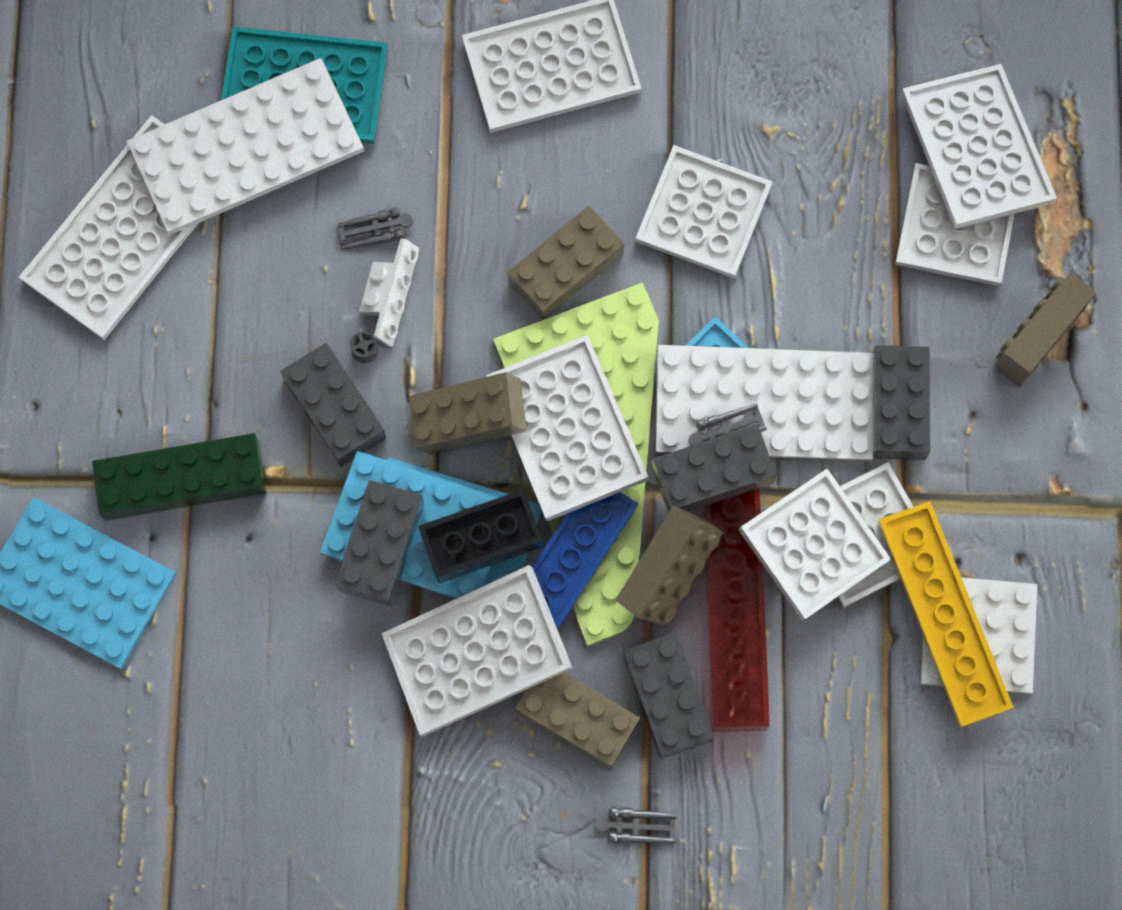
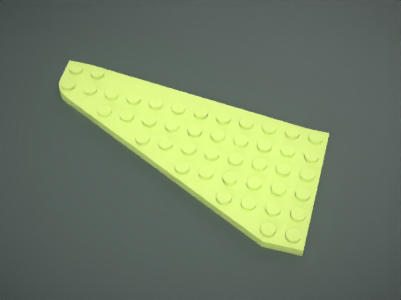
(625, 342)

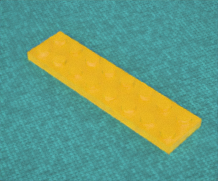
(945, 614)

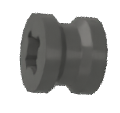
(363, 341)

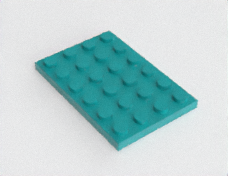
(353, 66)

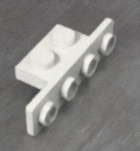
(388, 290)

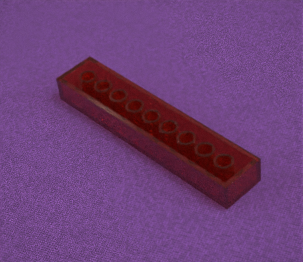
(736, 621)

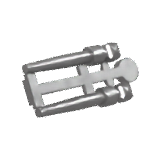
(405, 221)
(714, 420)
(604, 824)

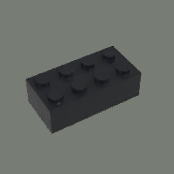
(481, 536)

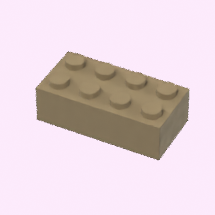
(565, 262)
(1043, 328)
(467, 413)
(669, 566)
(579, 717)

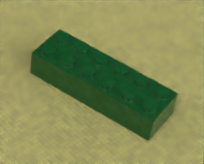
(179, 477)

